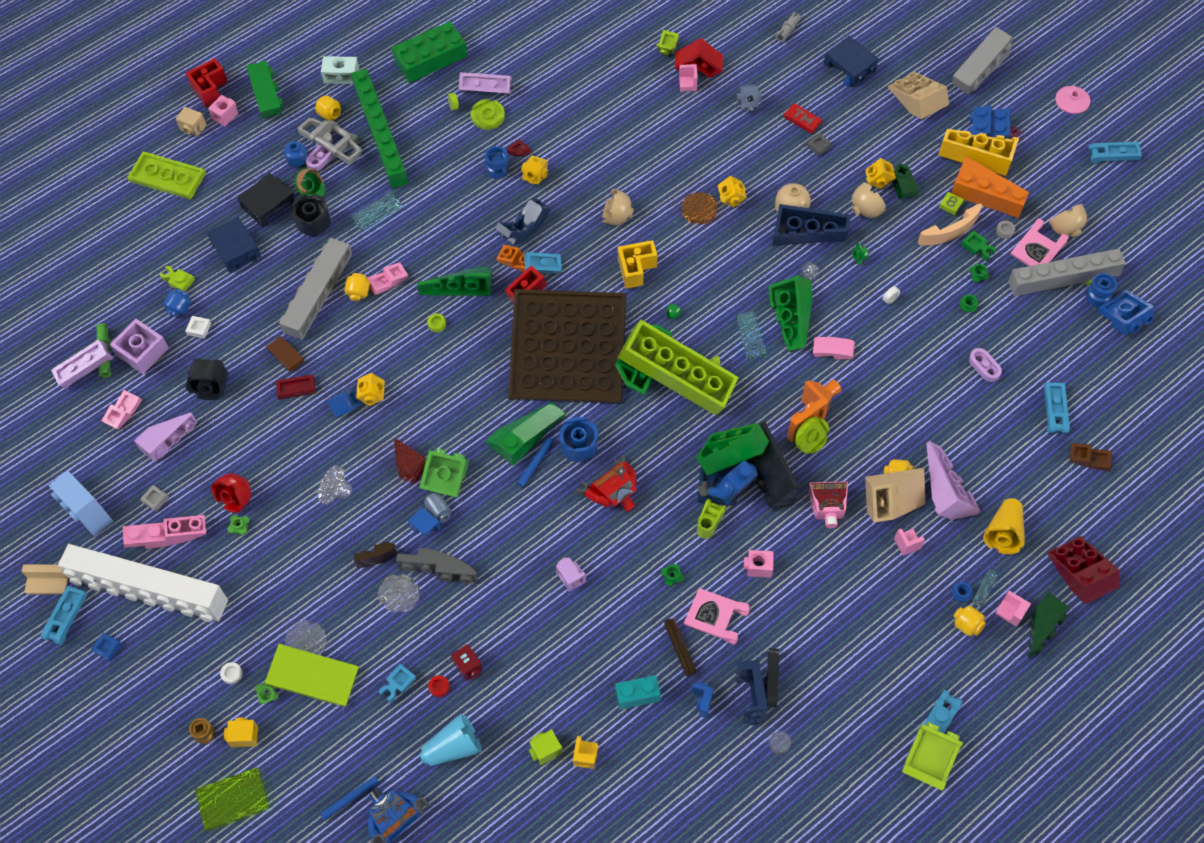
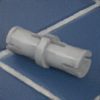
(788, 27)

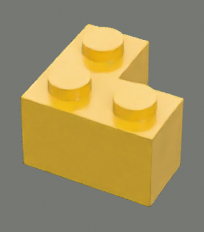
(635, 259)

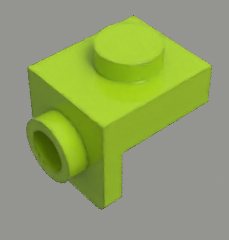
(667, 42)

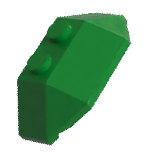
(633, 377)

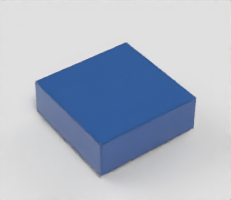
(106, 646)

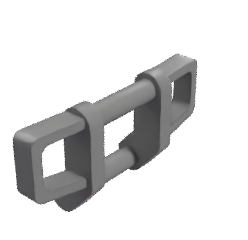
(337, 149)

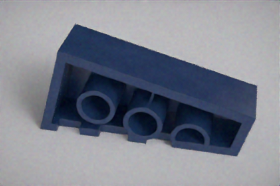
(808, 225)

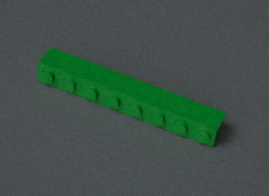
(379, 128)

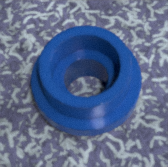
(963, 587)

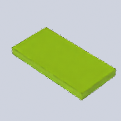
(166, 175)
(311, 675)

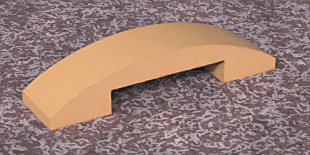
(935, 236)

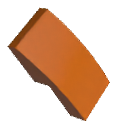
(512, 257)

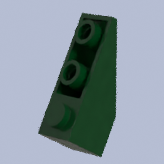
(1043, 620)

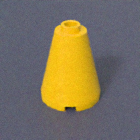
(1006, 528)

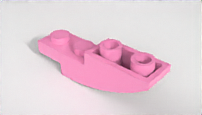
(164, 534)

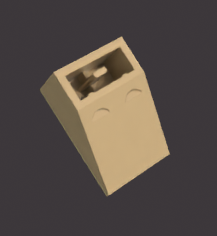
(920, 94)
(894, 494)

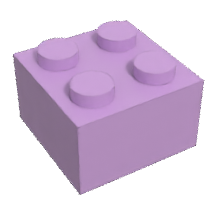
(139, 346)

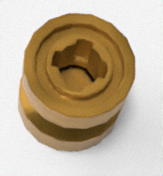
(205, 734)

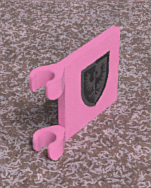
(1036, 248)
(712, 615)

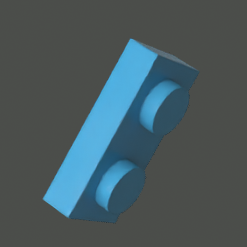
(543, 262)

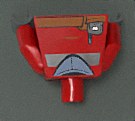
(613, 486)

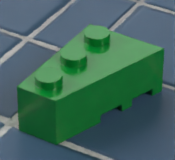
(265, 89)
(731, 447)

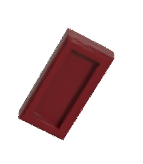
(295, 387)

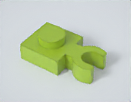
(178, 279)

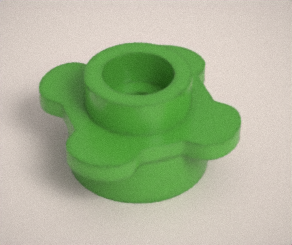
(242, 528)
(262, 696)

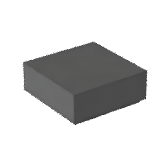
(819, 144)

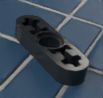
(772, 677)

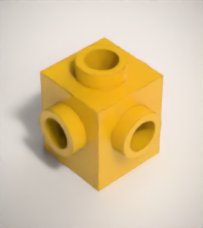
(534, 170)
(880, 173)
(732, 191)
(370, 389)

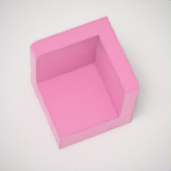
(688, 77)
(908, 541)
(1012, 608)

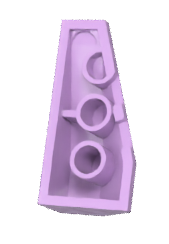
(946, 487)

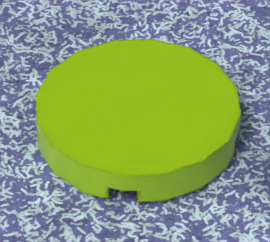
(487, 114)
(812, 435)

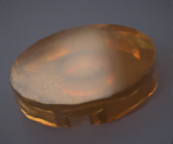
(699, 208)

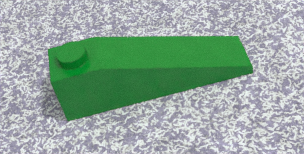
(462, 283)
(792, 306)
(522, 434)

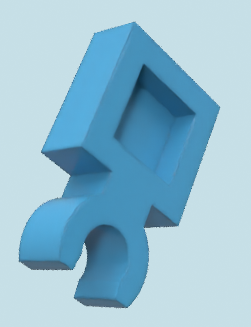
(399, 681)

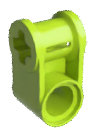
(711, 516)

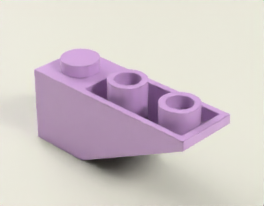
(161, 437)

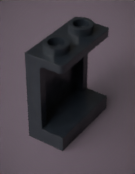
(265, 198)

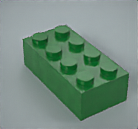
(429, 51)

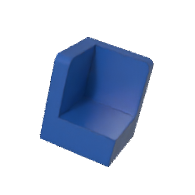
(344, 402)
(423, 522)

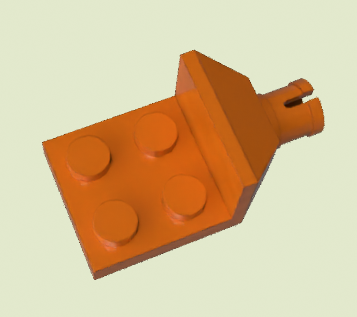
(817, 402)

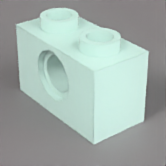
(338, 69)

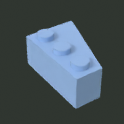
(80, 503)

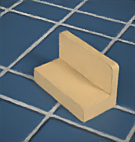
(44, 580)

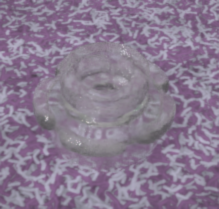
(809, 270)

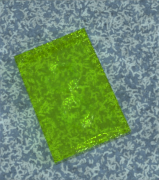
(232, 799)

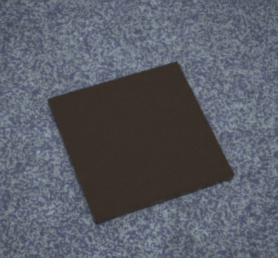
(567, 346)

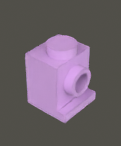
(570, 573)

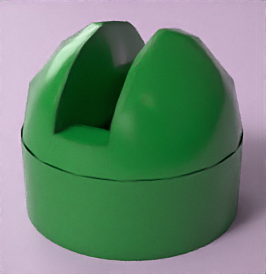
(673, 311)

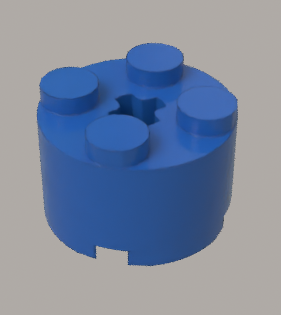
(578, 439)

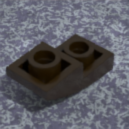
(382, 553)

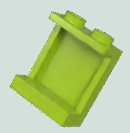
(932, 755)

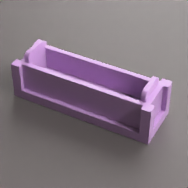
(484, 82)
(81, 363)

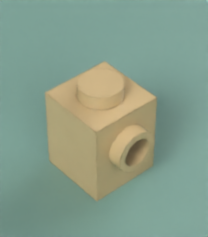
(191, 121)

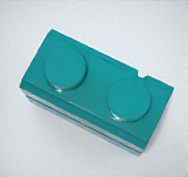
(637, 692)

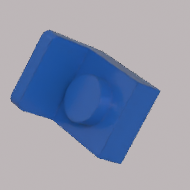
(703, 702)

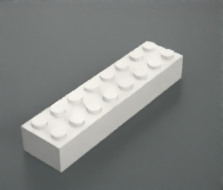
(143, 583)

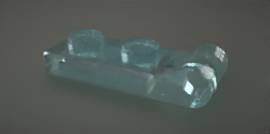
(376, 211)
(750, 335)

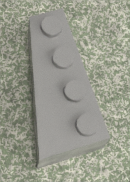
(983, 61)

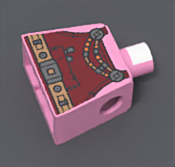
(828, 501)

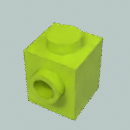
(544, 747)

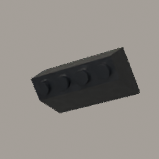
(774, 475)

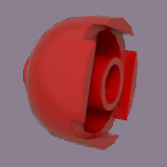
(232, 491)

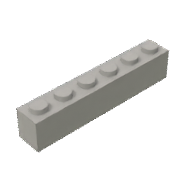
(1065, 272)
(315, 289)

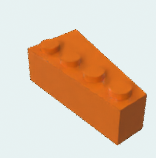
(986, 187)

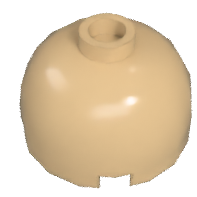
(793, 195)
(867, 202)
(617, 208)
(1070, 221)

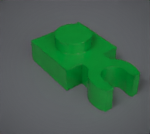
(977, 244)

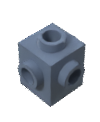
(744, 92)

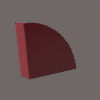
(518, 149)

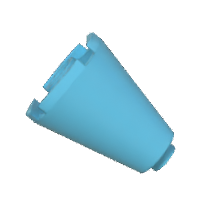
(451, 743)

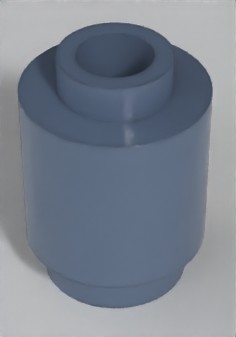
(437, 507)

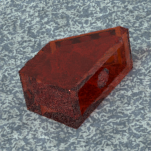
(408, 462)

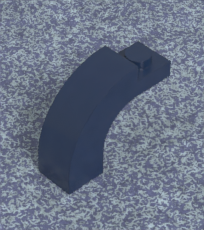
(526, 223)

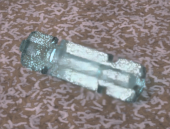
(985, 588)

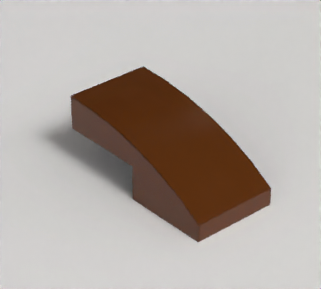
(285, 353)
(1091, 458)

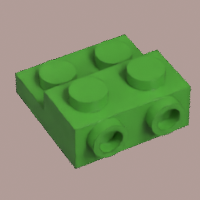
(444, 472)

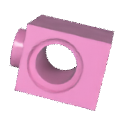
(223, 110)
(765, 558)

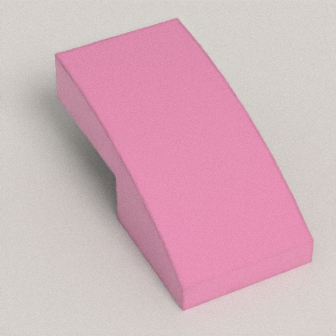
(391, 276)
(832, 346)
(124, 408)

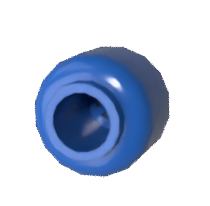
(295, 154)
(177, 303)

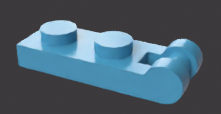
(1115, 151)
(1056, 407)
(64, 615)
(942, 716)

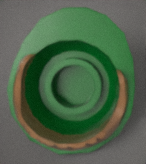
(309, 182)

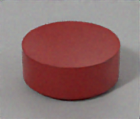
(438, 686)

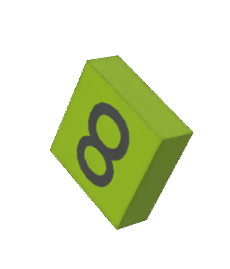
(951, 203)

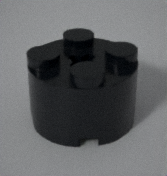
(311, 214)
(207, 379)

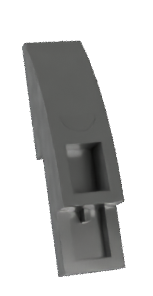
(445, 566)

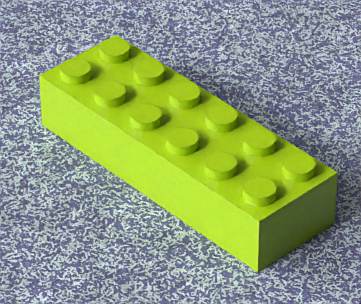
(678, 367)

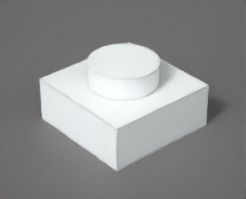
(198, 327)

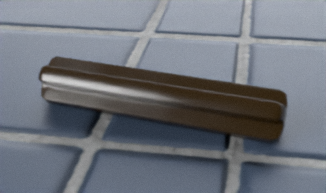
(680, 647)

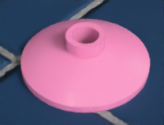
(1072, 99)

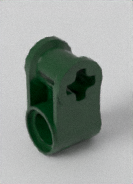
(904, 182)

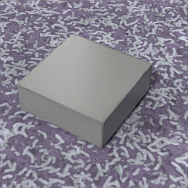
(154, 498)

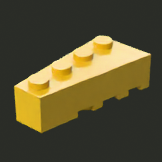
(990, 152)

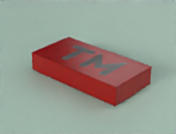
(802, 118)

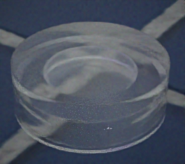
(779, 742)

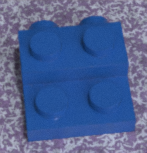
(990, 121)
(1127, 312)

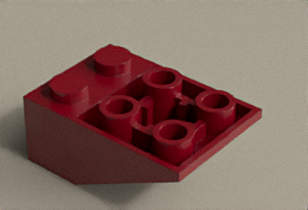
(1085, 569)

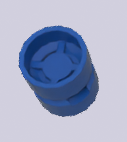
(497, 162)
(1101, 289)

